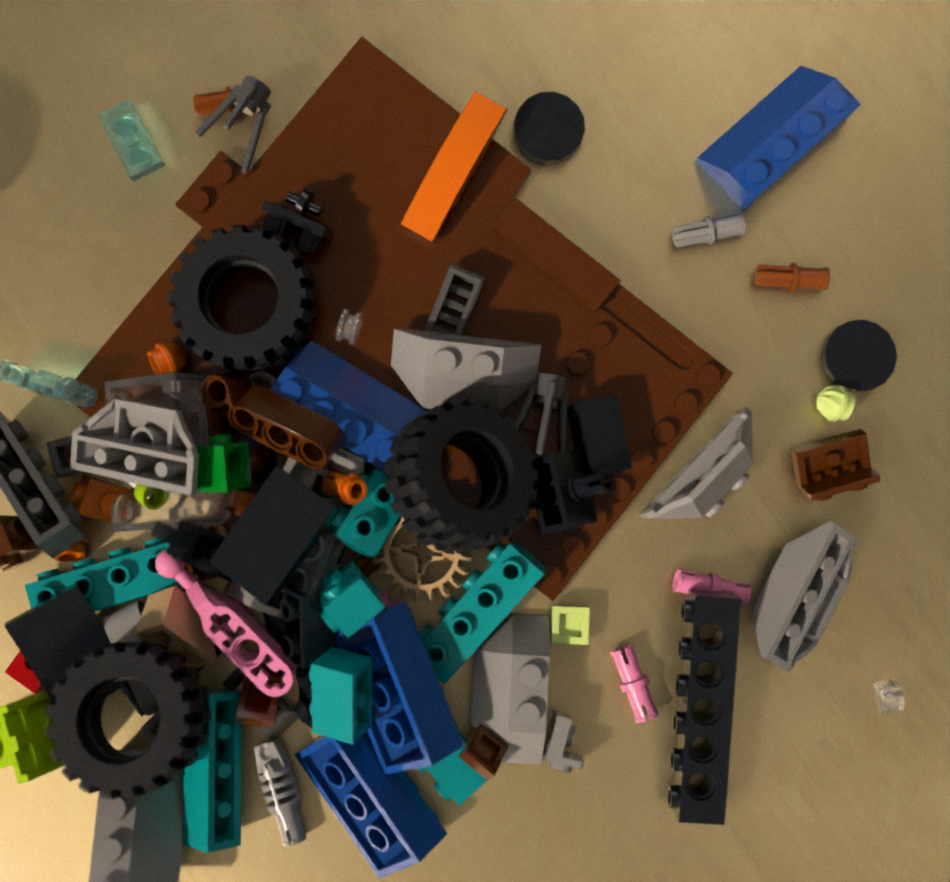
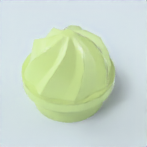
(835, 403)

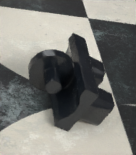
(280, 216)

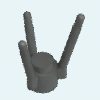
(247, 98)
(550, 393)

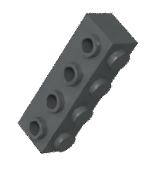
(35, 495)

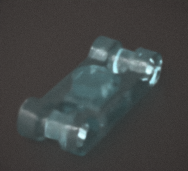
(48, 384)

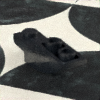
(303, 641)

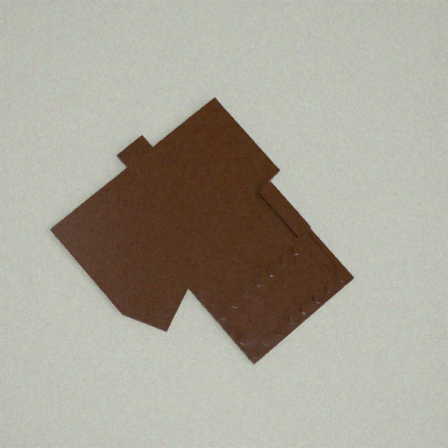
(365, 153)

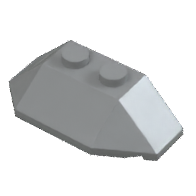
(463, 367)
(138, 446)
(709, 474)
(802, 593)
(512, 686)

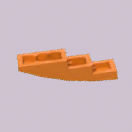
(454, 166)

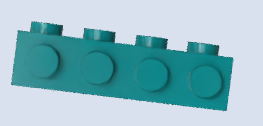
(109, 582)
(481, 607)
(214, 779)

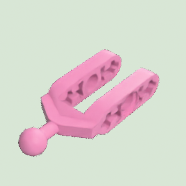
(211, 605)

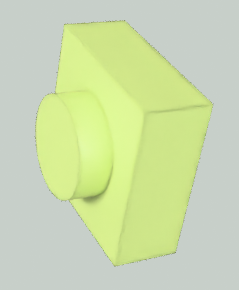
(570, 625)

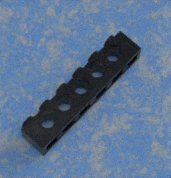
(705, 801)

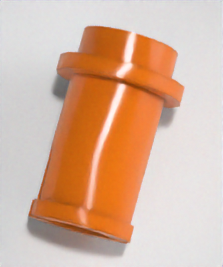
(348, 488)

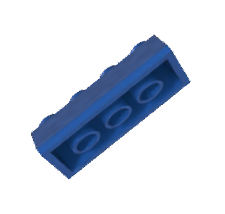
(777, 134)
(354, 400)
(408, 704)
(377, 810)

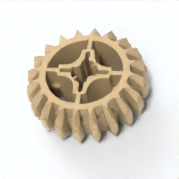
(419, 584)

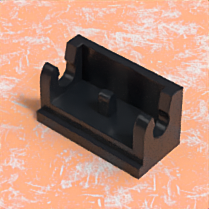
(600, 434)

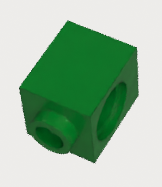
(223, 464)

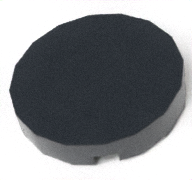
(549, 127)
(859, 355)

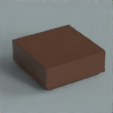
(483, 752)

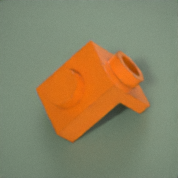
(95, 497)

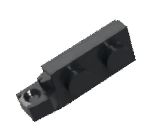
(191, 545)

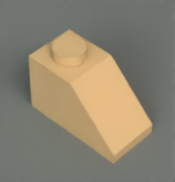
(175, 623)

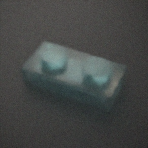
(131, 140)

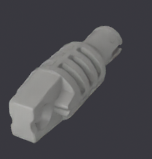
(280, 789)

